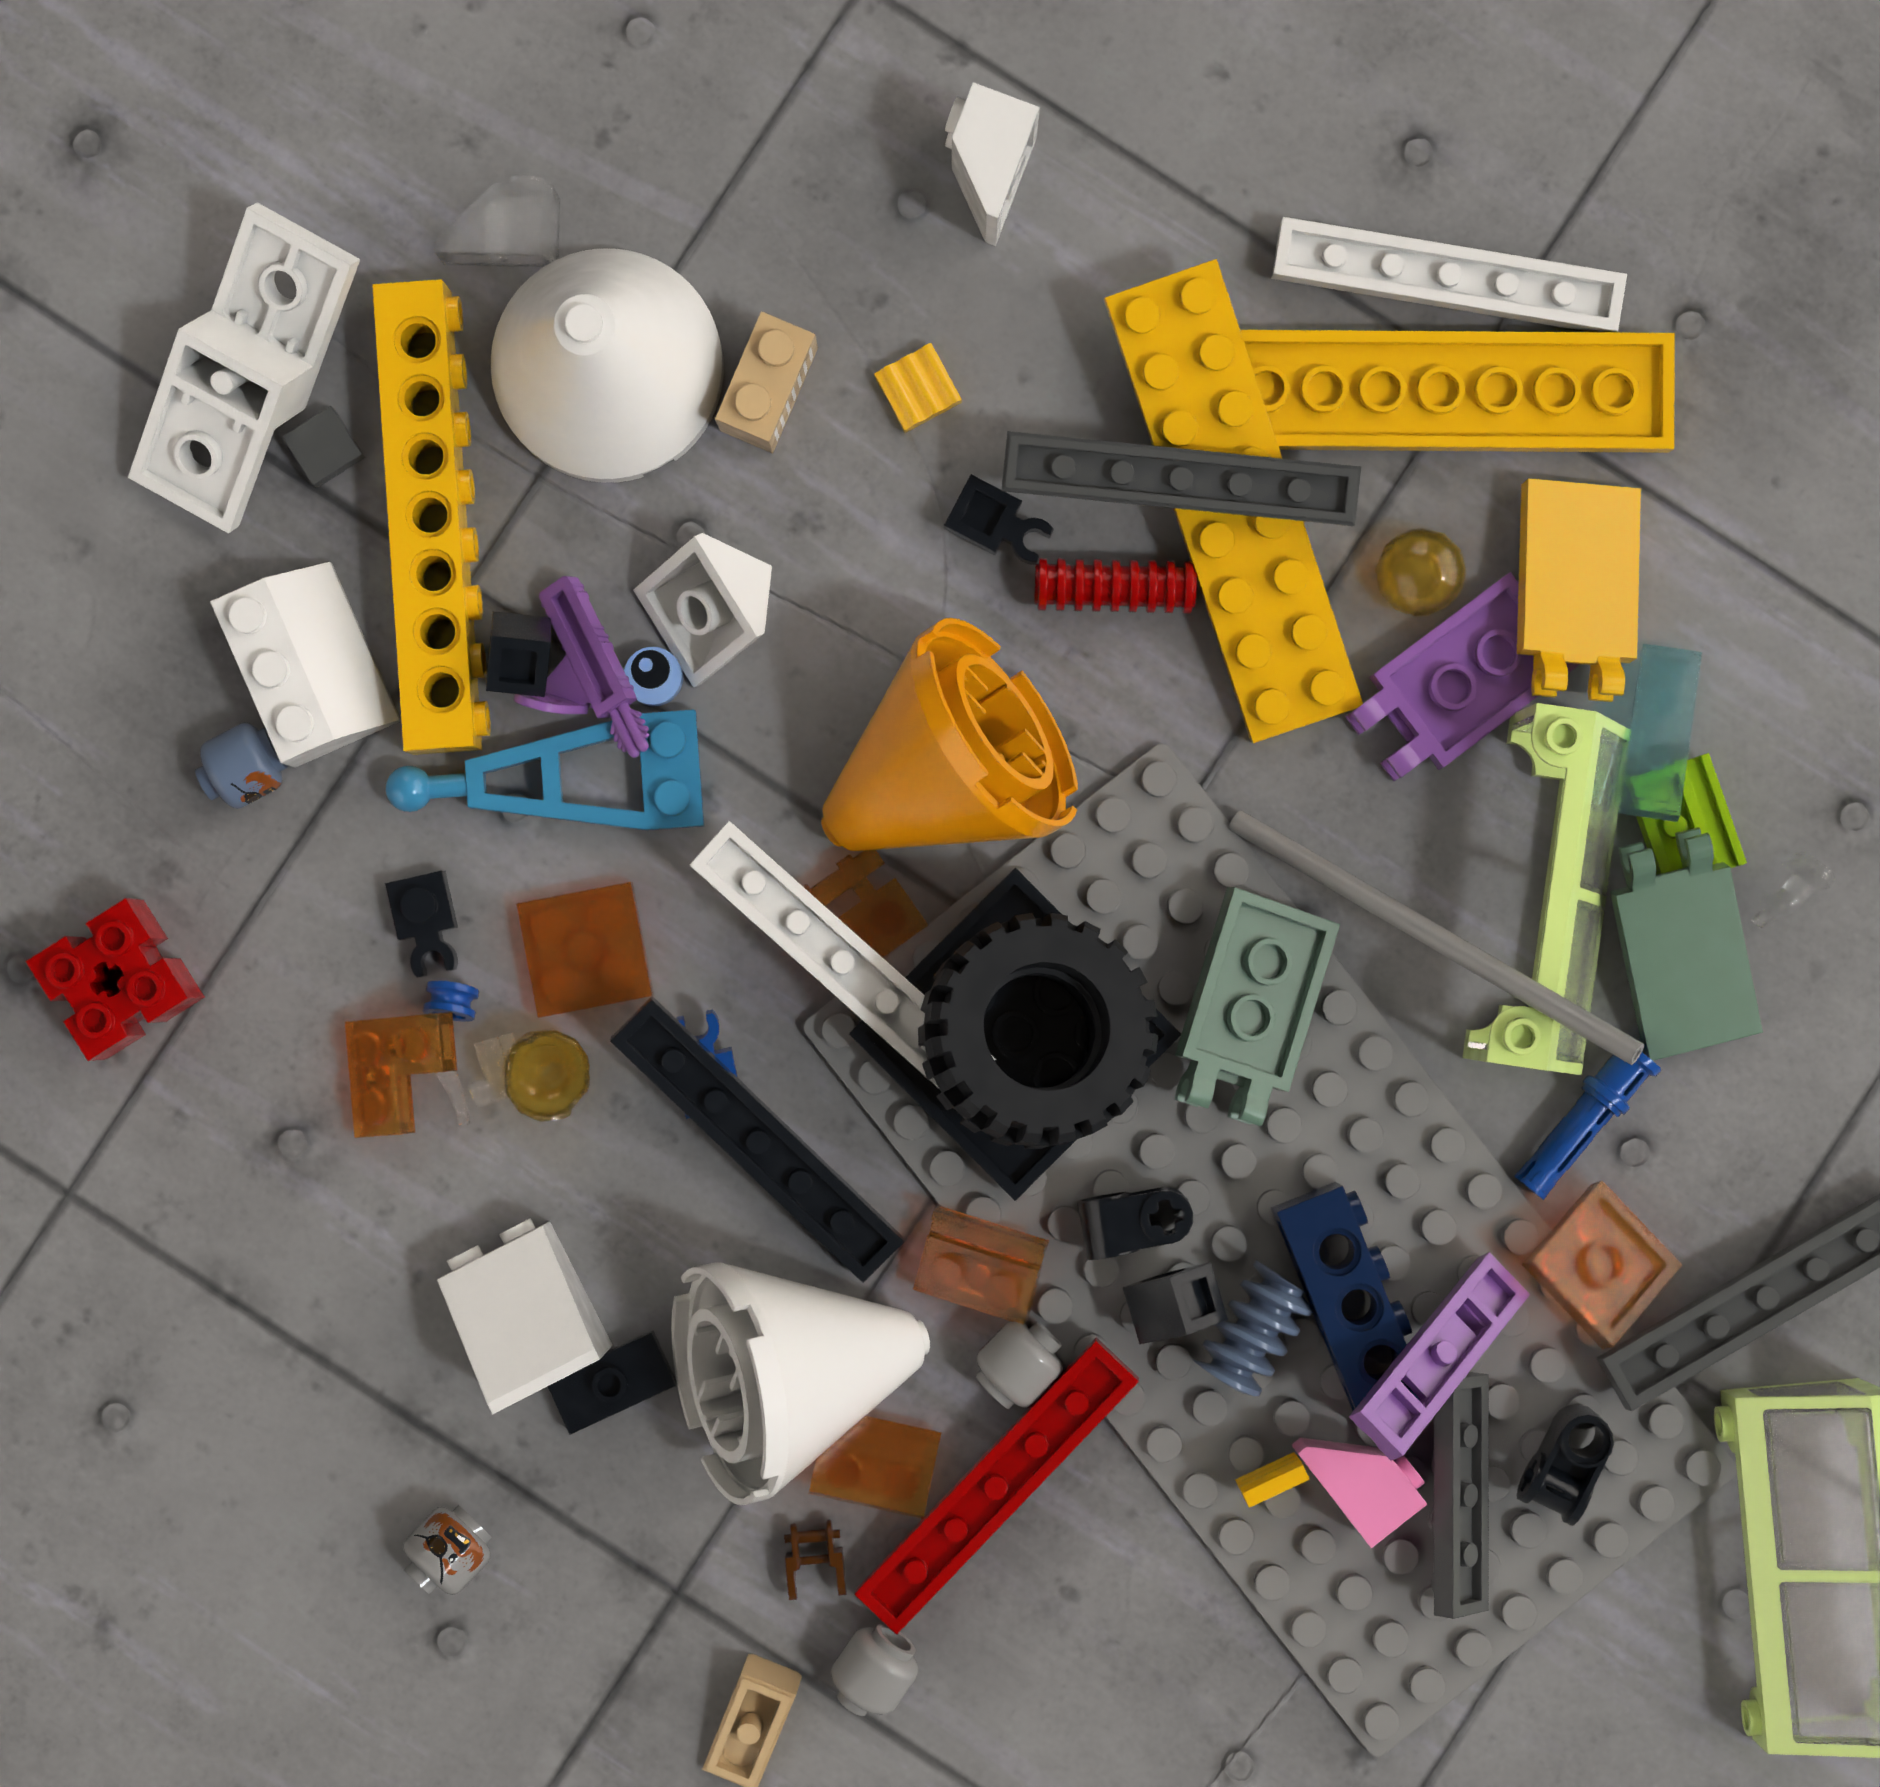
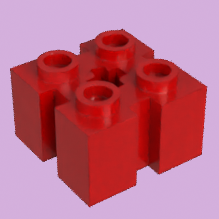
(79, 973)

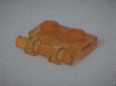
(884, 915)

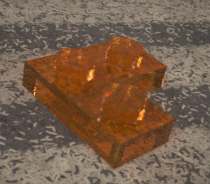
(381, 1063)

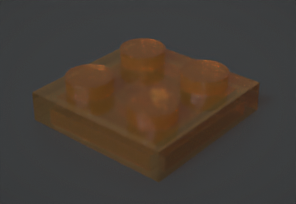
(585, 949)
(1602, 1265)

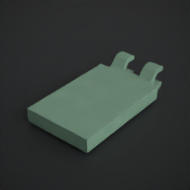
(1684, 949)
(1253, 1002)

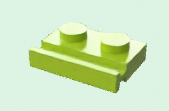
(1701, 807)

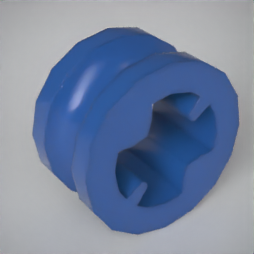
(451, 997)

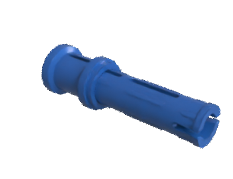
(1602, 1098)

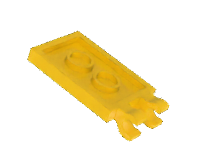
(1578, 583)

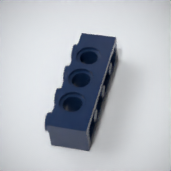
(1303, 1226)

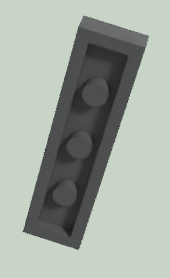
(1462, 1500)

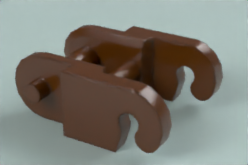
(794, 1561)

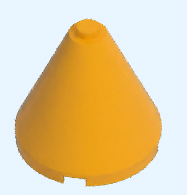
(953, 754)

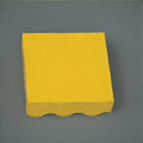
(918, 387)
(1272, 1479)

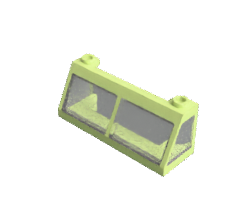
(1589, 761)
(1810, 1561)

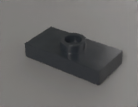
(613, 1383)

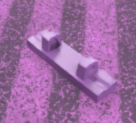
(1439, 1356)

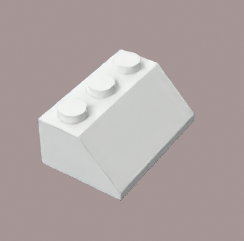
(305, 662)

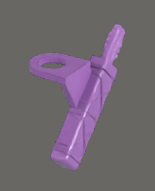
(589, 670)

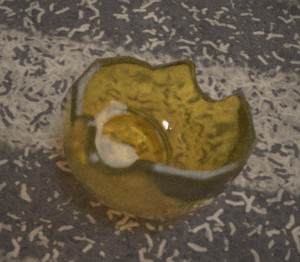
(1421, 572)
(545, 1074)

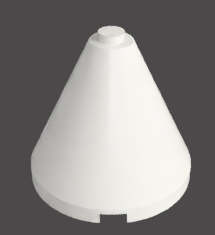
(607, 365)
(781, 1371)

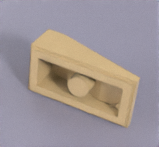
(752, 1721)

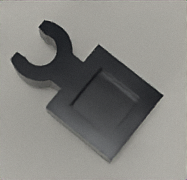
(988, 517)
(421, 911)

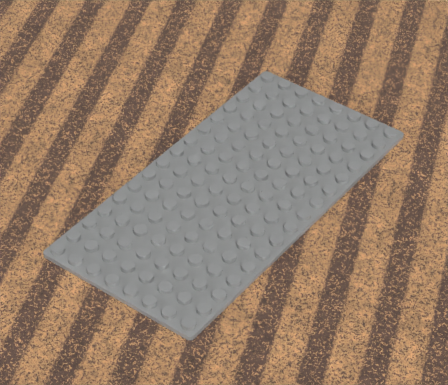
(1152, 871)

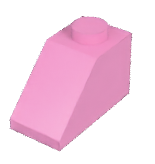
(1365, 1484)

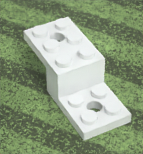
(243, 367)

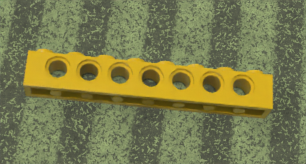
(400, 315)

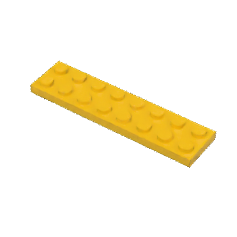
(1467, 390)
(1251, 570)

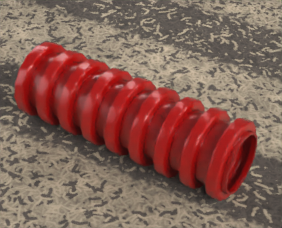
(1115, 585)

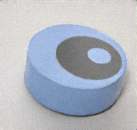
(654, 676)

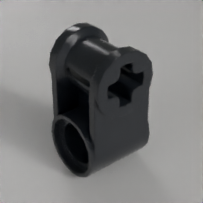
(1121, 1223)
(1565, 1467)

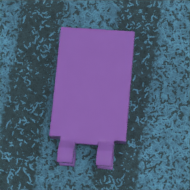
(1453, 683)

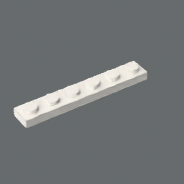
(1448, 276)
(815, 939)

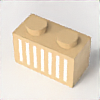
(767, 382)

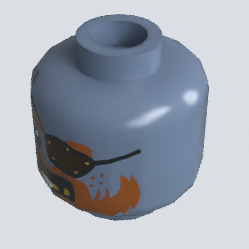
(239, 766)

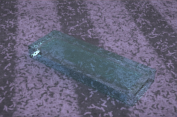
(1660, 732)

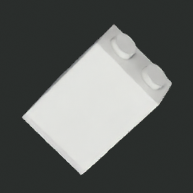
(522, 1314)

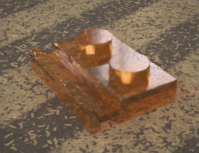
(980, 1265)
(879, 1467)

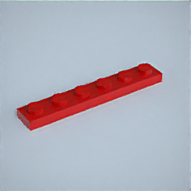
(996, 1486)

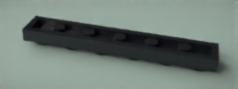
(757, 1139)

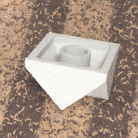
(707, 604)

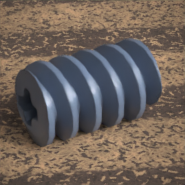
(1255, 1331)

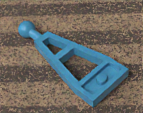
(667, 769)

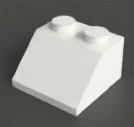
(990, 150)

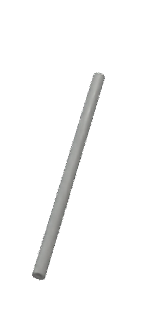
(1438, 938)

